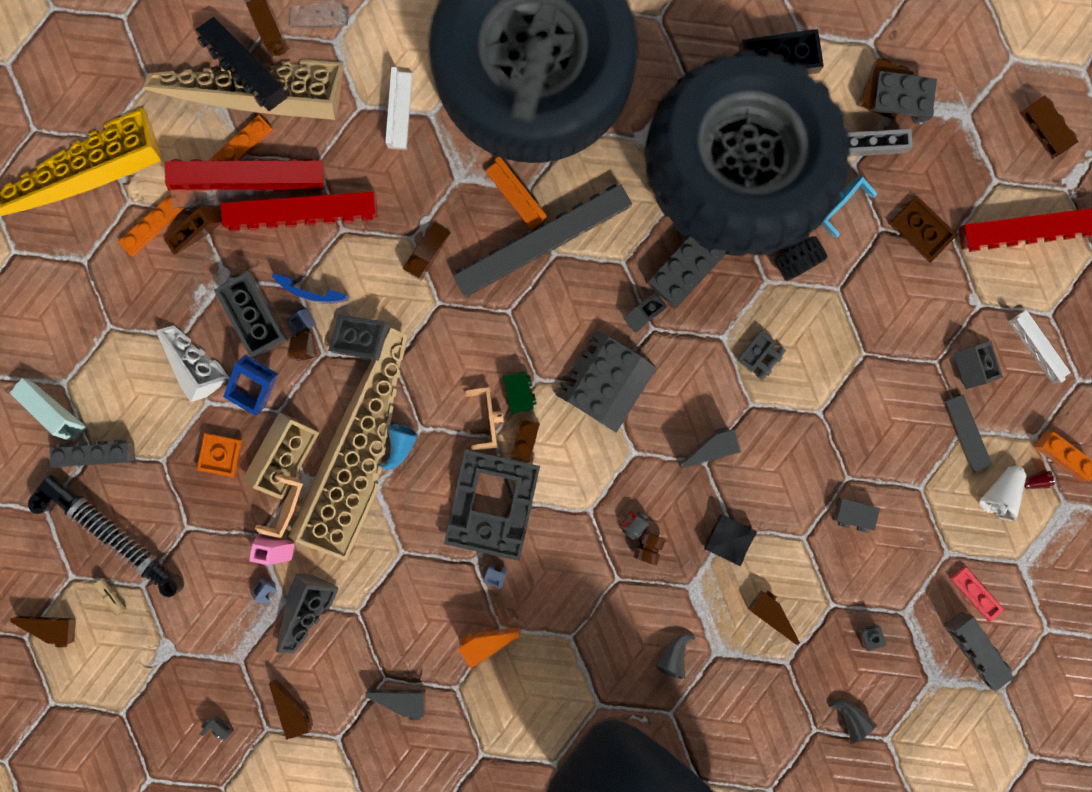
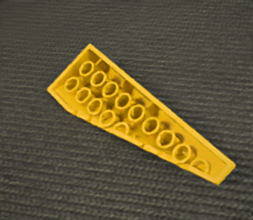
(105, 156)

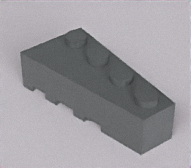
(979, 650)

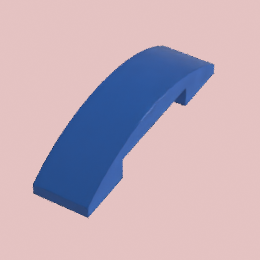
(331, 297)

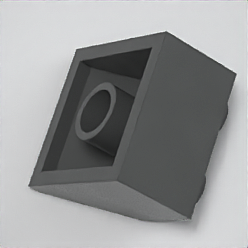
(978, 365)

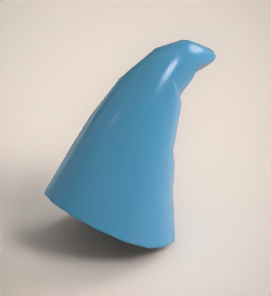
(401, 441)

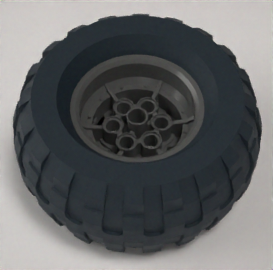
(717, 200)

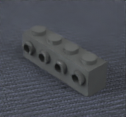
(93, 454)

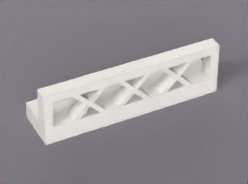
(399, 109)
(1039, 347)

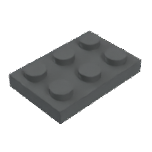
(905, 94)
(359, 337)

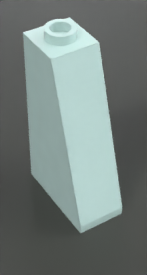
(47, 411)

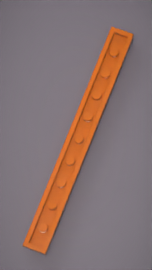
(164, 212)

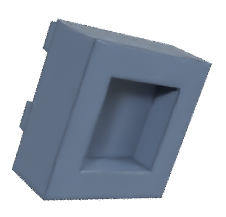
(493, 577)
(261, 589)

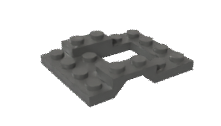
(486, 531)

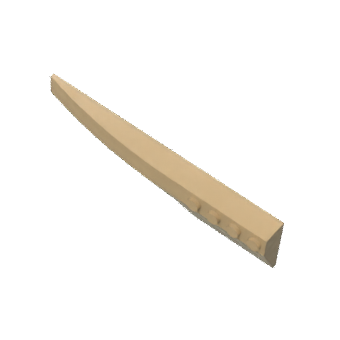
(353, 460)

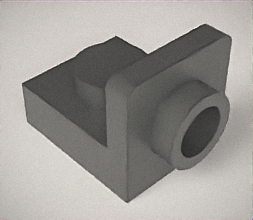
(218, 726)

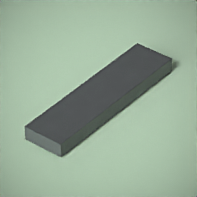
(968, 433)

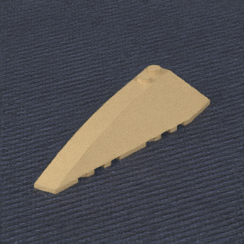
(310, 88)

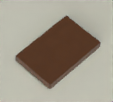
(923, 229)

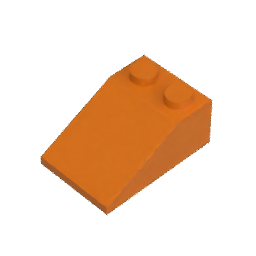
(483, 644)

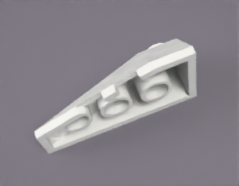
(193, 369)

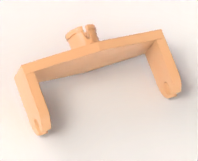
(494, 417)
(289, 507)

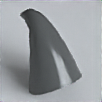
(672, 658)
(858, 723)

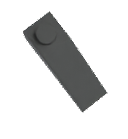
(403, 702)

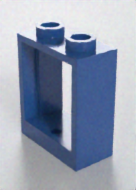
(264, 377)

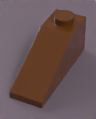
(194, 228)
(426, 252)
(302, 347)
(772, 613)
(48, 629)
(291, 713)

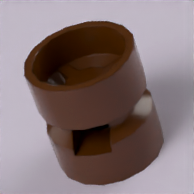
(649, 548)

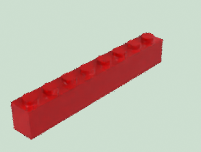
(244, 175)
(299, 210)
(1026, 229)

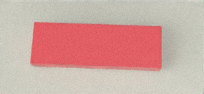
(976, 593)

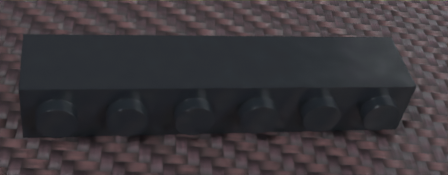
(241, 64)

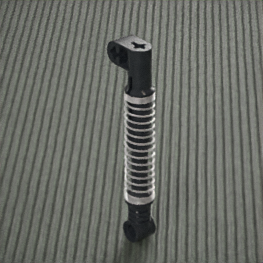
(79, 510)

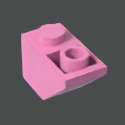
(271, 550)

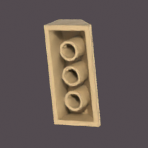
(280, 453)

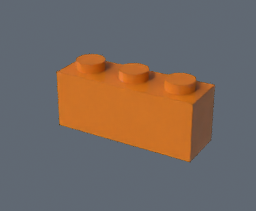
(1065, 456)

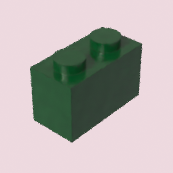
(519, 393)

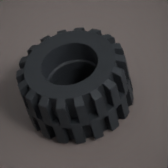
(800, 258)

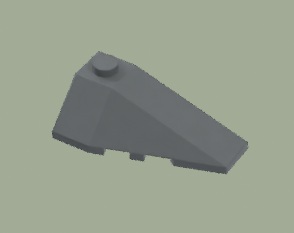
(304, 605)

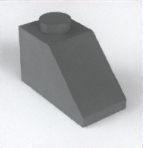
(645, 312)

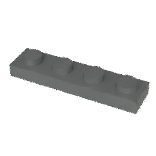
(532, 79)

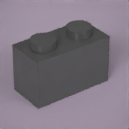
(856, 514)

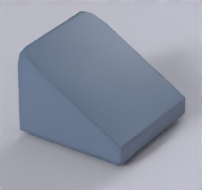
(301, 321)

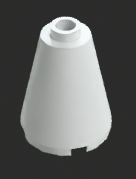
(1005, 494)

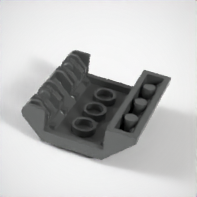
(607, 381)

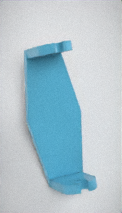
(846, 193)

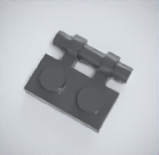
(756, 352)

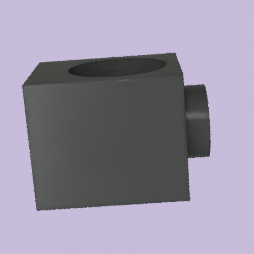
(871, 637)

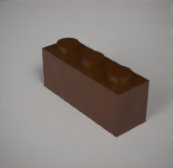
(1049, 127)

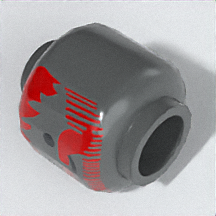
(635, 524)

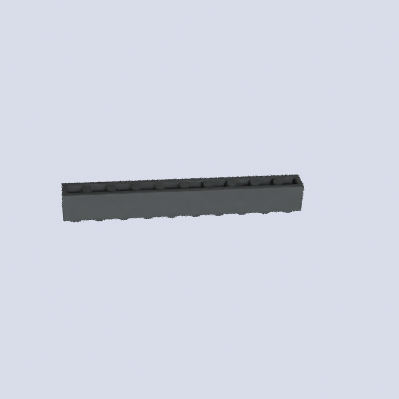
(542, 241)

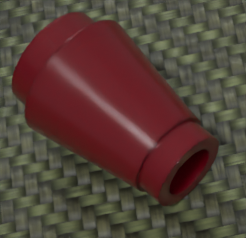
(1040, 480)

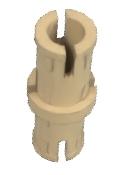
(100, 586)

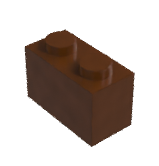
(525, 439)

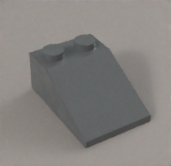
(716, 446)

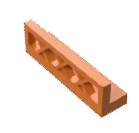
(516, 194)

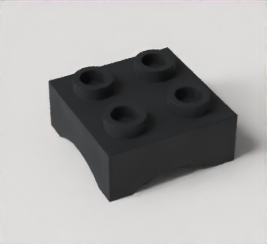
(730, 540)

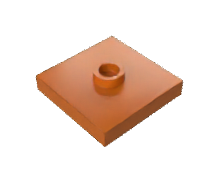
(219, 455)

